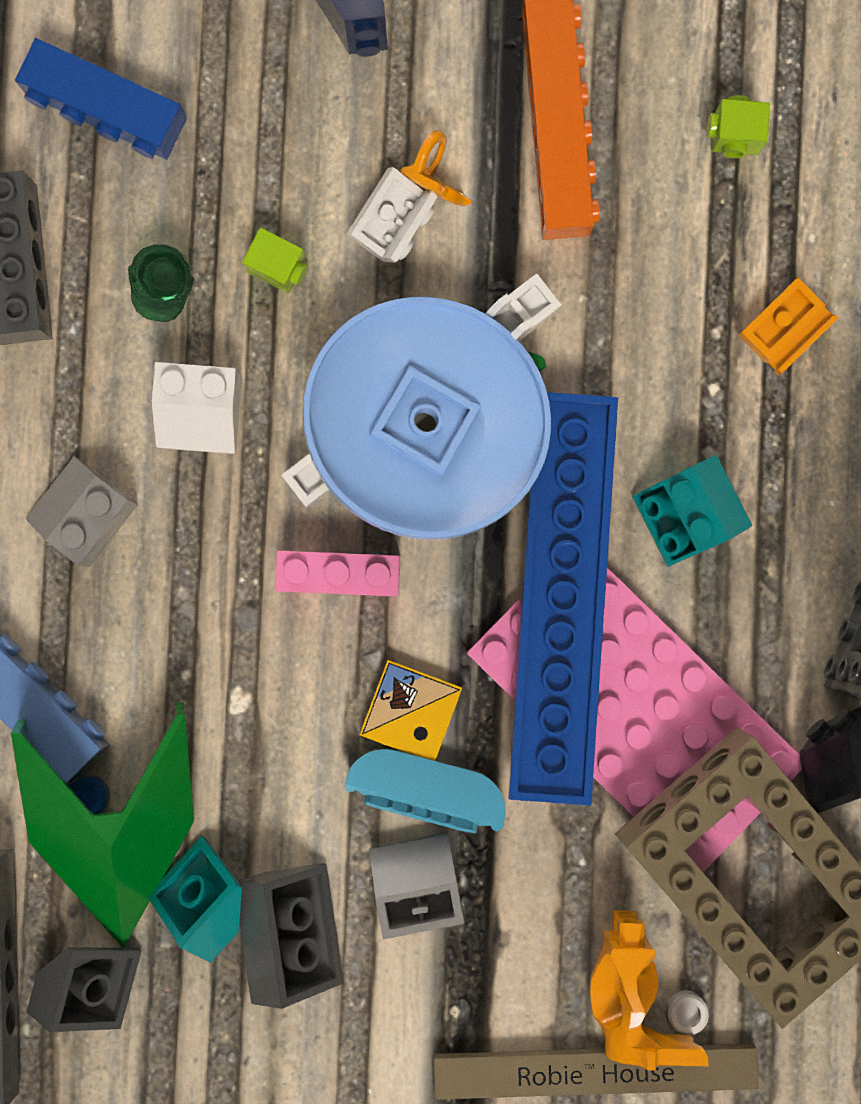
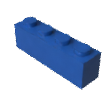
(100, 99)

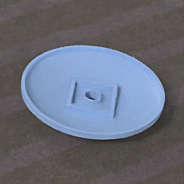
(438, 362)

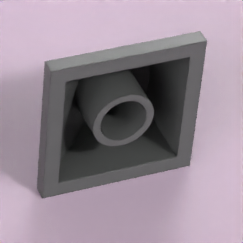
(84, 989)

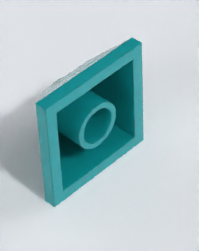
(199, 902)

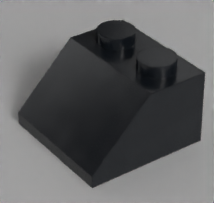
(833, 761)

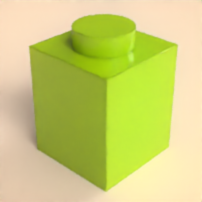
(275, 261)

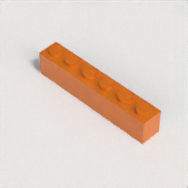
(558, 118)

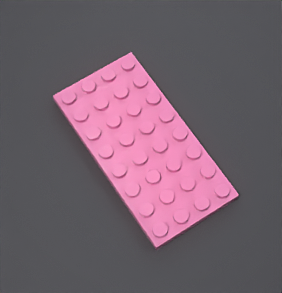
(654, 710)

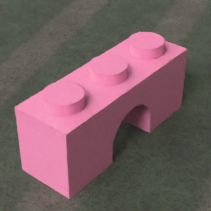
(337, 573)

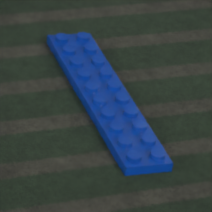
(564, 605)

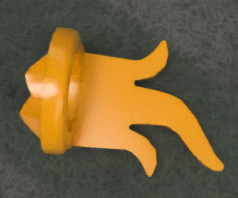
(425, 177)

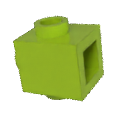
(739, 127)

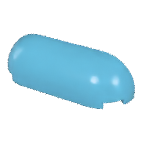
(427, 790)

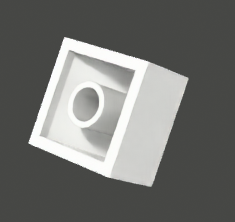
(196, 407)

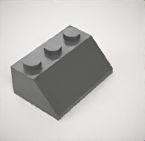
(289, 935)

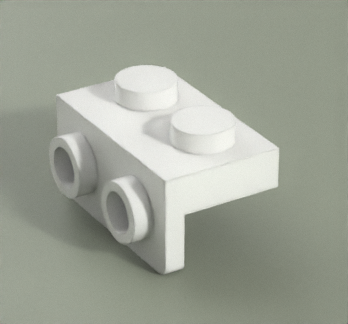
(392, 217)

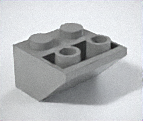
(416, 886)

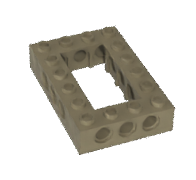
(689, 808)

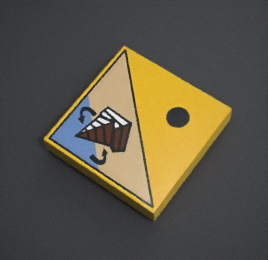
(410, 711)

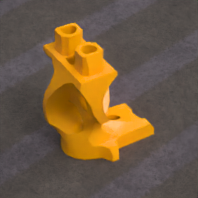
(622, 994)

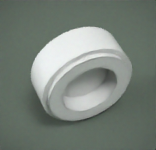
(687, 1012)

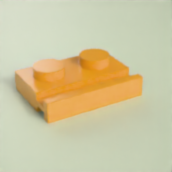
(788, 326)

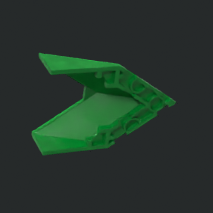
(113, 856)

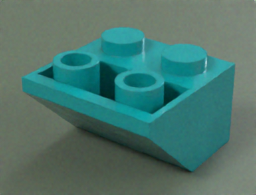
(692, 511)

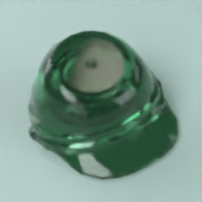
(160, 282)

